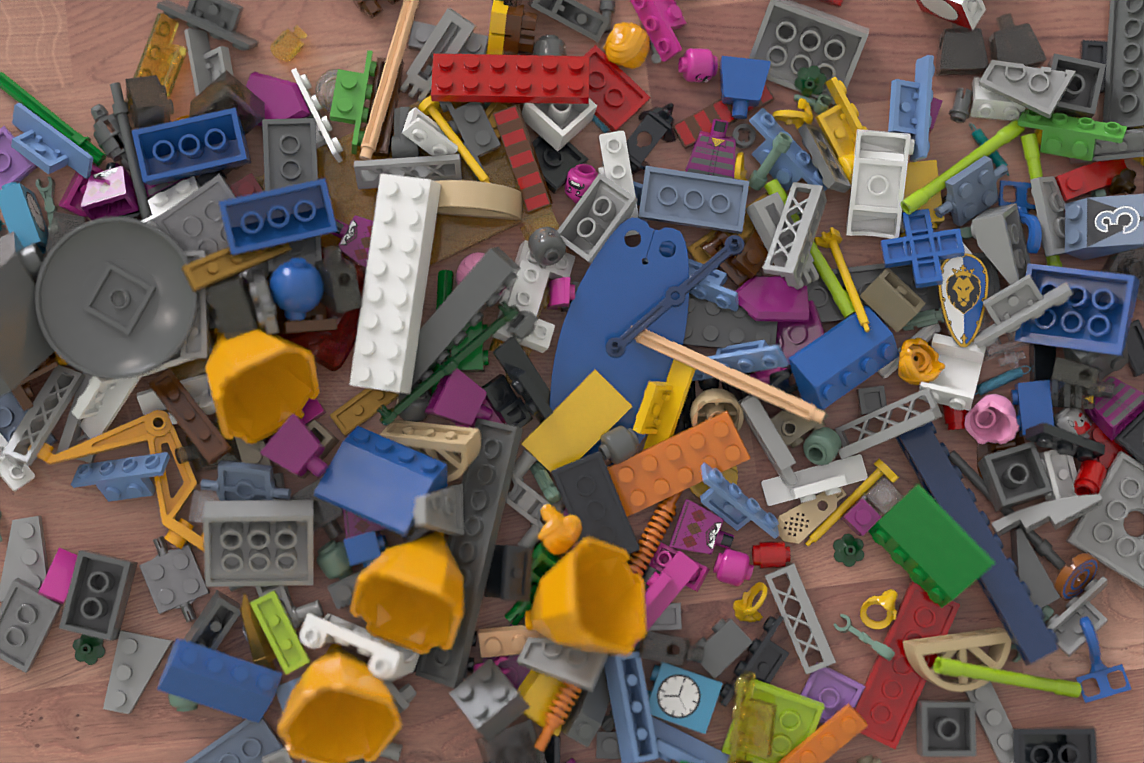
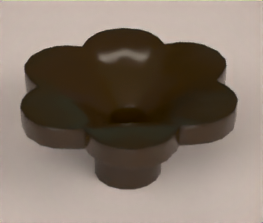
(1123, 182)

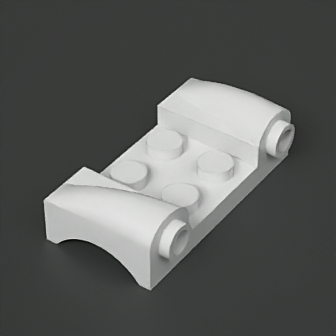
(878, 183)
(387, 659)

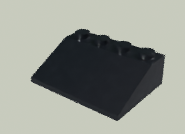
(1055, 744)

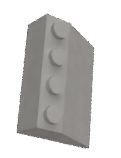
(803, 37)
(258, 543)

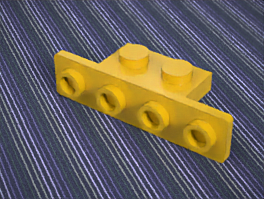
(840, 121)
(663, 404)

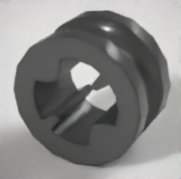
(744, 127)

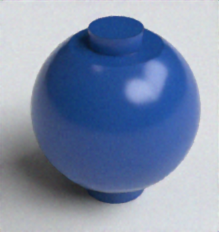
(296, 288)

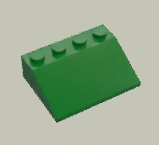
(930, 546)

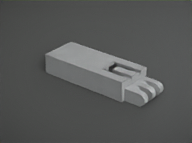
(446, 38)
(765, 217)
(768, 438)

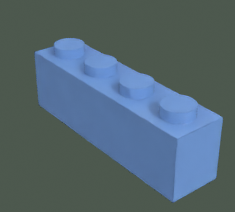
(631, 708)

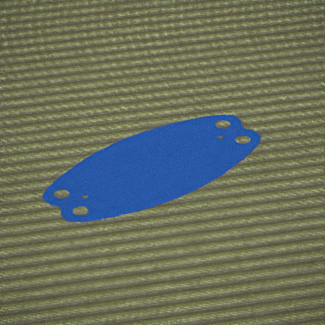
(611, 300)

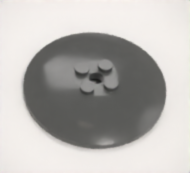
(79, 288)

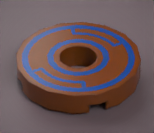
(1073, 580)

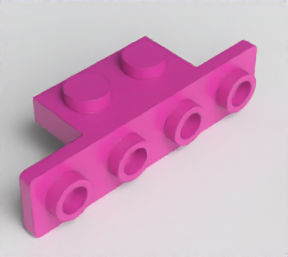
(659, 21)
(666, 586)

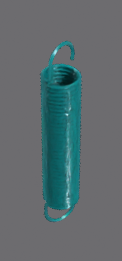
(980, 138)

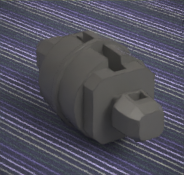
(107, 140)

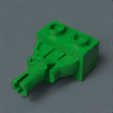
(542, 563)

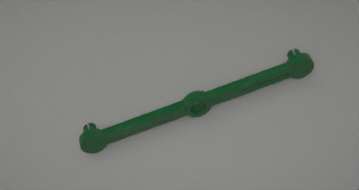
(449, 365)

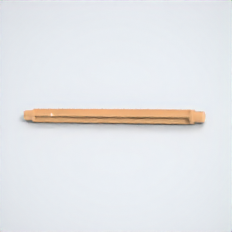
(388, 79)
(730, 376)

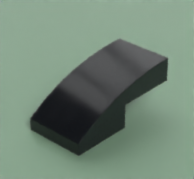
(505, 403)

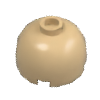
(714, 402)

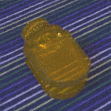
(288, 44)

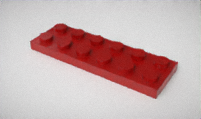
(510, 78)
(893, 684)

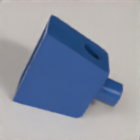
(742, 83)

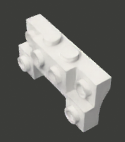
(528, 293)

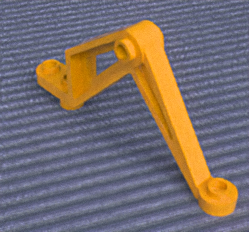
(137, 432)

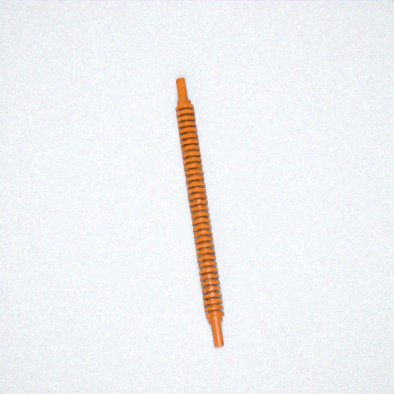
(650, 540)

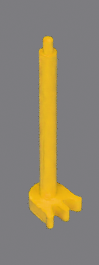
(433, 108)
(832, 240)
(882, 469)

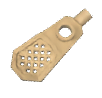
(811, 513)

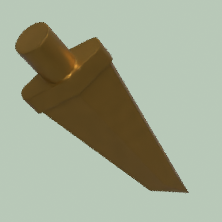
(259, 645)

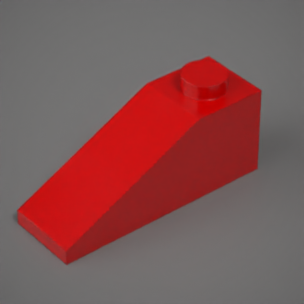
(1088, 178)

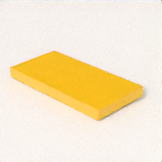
(577, 422)

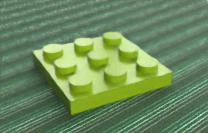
(794, 720)

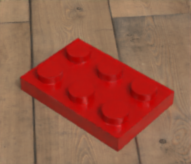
(613, 91)

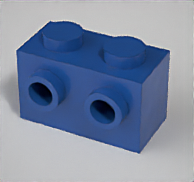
(1032, 404)
(365, 548)

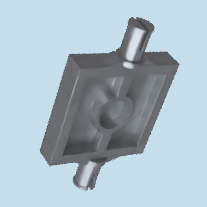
(266, 308)
(174, 579)

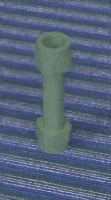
(780, 145)

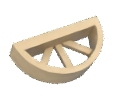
(479, 200)
(439, 438)
(959, 642)

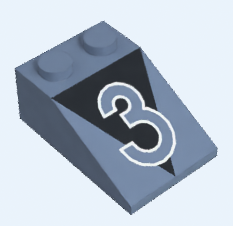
(1104, 225)

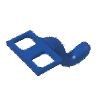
(1023, 206)
(1098, 669)

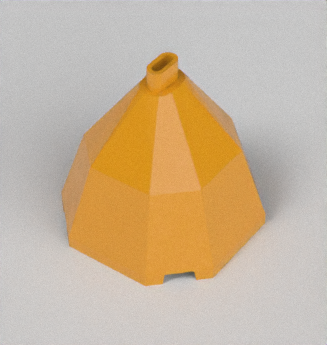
(259, 383)
(412, 595)
(591, 601)
(339, 712)

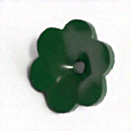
(812, 75)
(841, 550)
(95, 649)

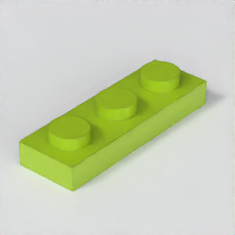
(280, 632)

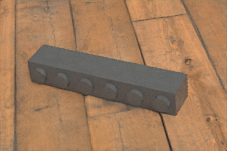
(462, 310)

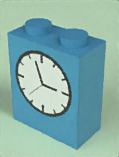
(23, 215)
(683, 696)

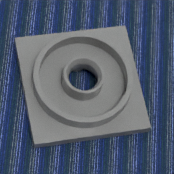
(1102, 529)

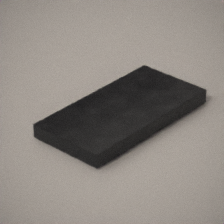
(594, 500)

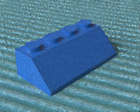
(191, 147)
(277, 216)
(842, 359)
(219, 680)

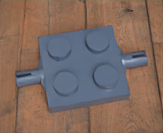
(972, 191)
(245, 483)

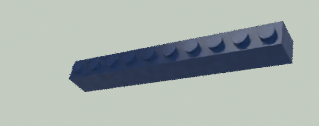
(999, 583)

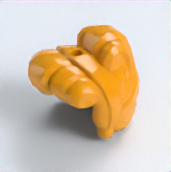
(627, 45)
(926, 366)
(560, 531)

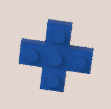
(922, 248)

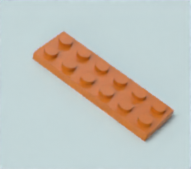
(677, 462)

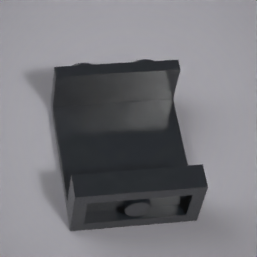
(510, 573)

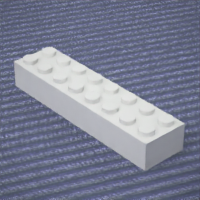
(395, 283)

